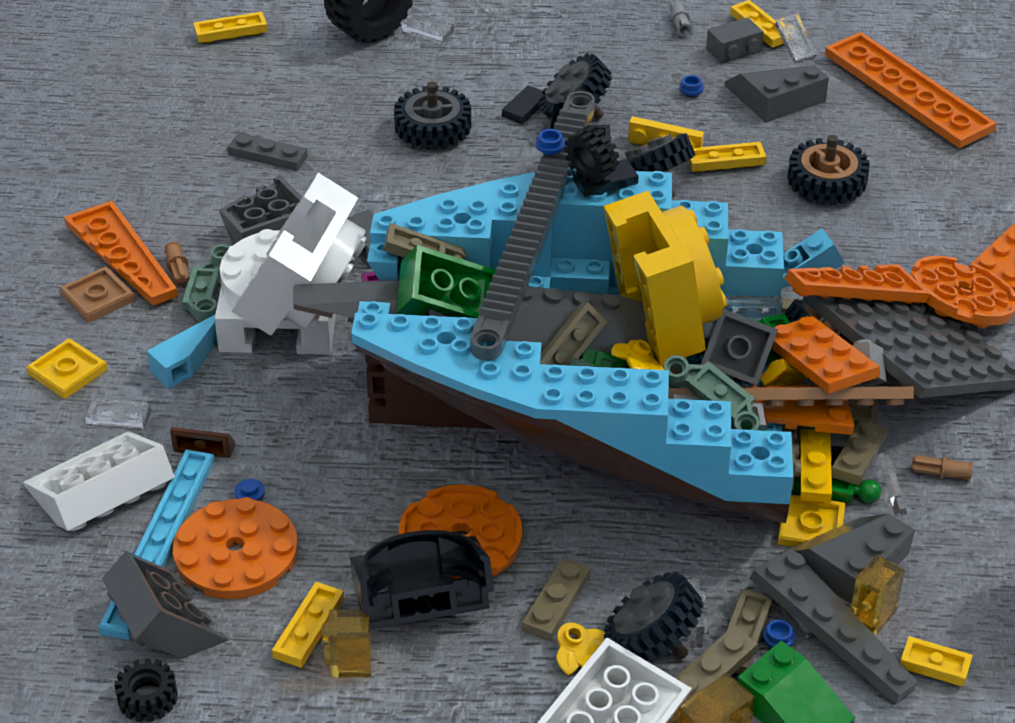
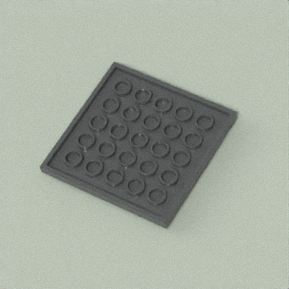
(920, 346)

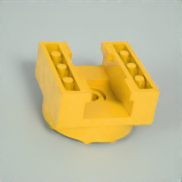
(669, 269)

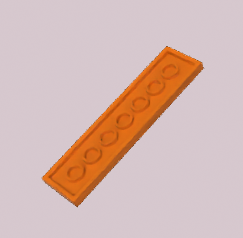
(910, 89)

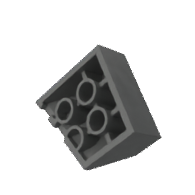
(780, 91)
(261, 211)
(847, 550)
(158, 608)

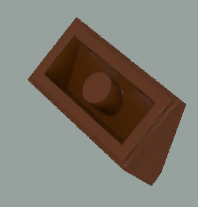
(202, 441)

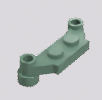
(203, 286)
(713, 386)

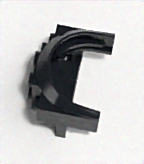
(418, 578)

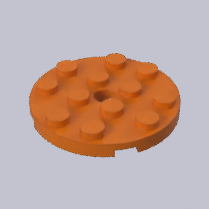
(964, 291)
(473, 511)
(266, 552)

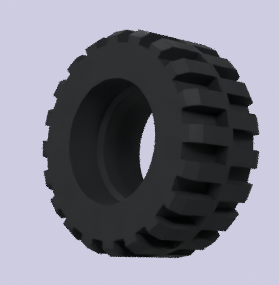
(367, 21)

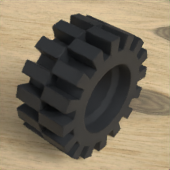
(591, 154)
(148, 704)

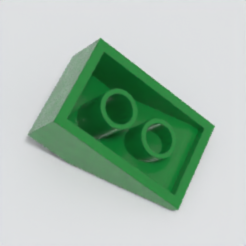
(441, 284)
(791, 690)

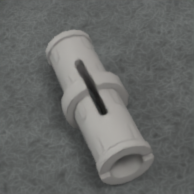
(680, 18)

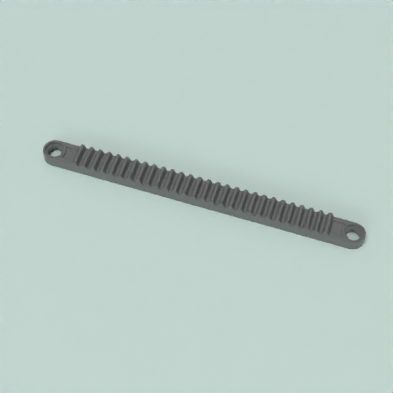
(528, 235)

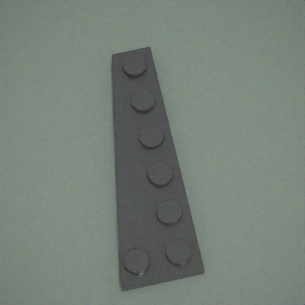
(813, 603)

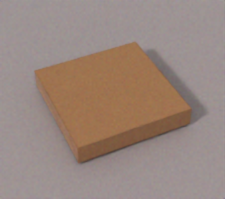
(97, 294)

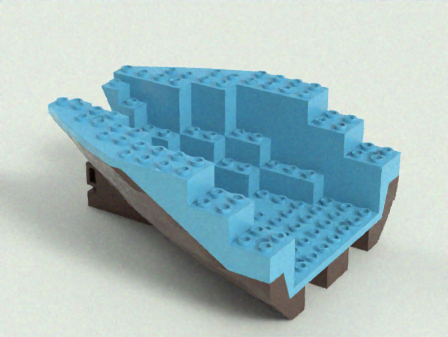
(590, 415)

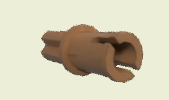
(177, 262)
(942, 467)

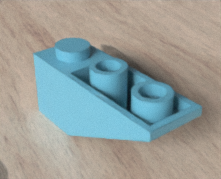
(812, 252)
(183, 353)

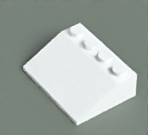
(101, 480)
(618, 689)

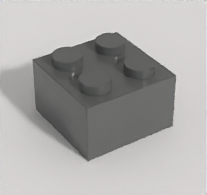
(738, 347)

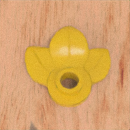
(637, 354)
(576, 651)

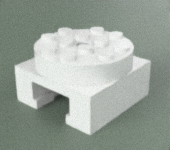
(309, 249)
(236, 271)

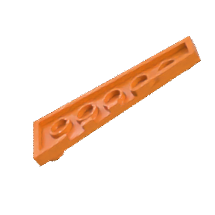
(117, 244)
(883, 283)
(821, 416)

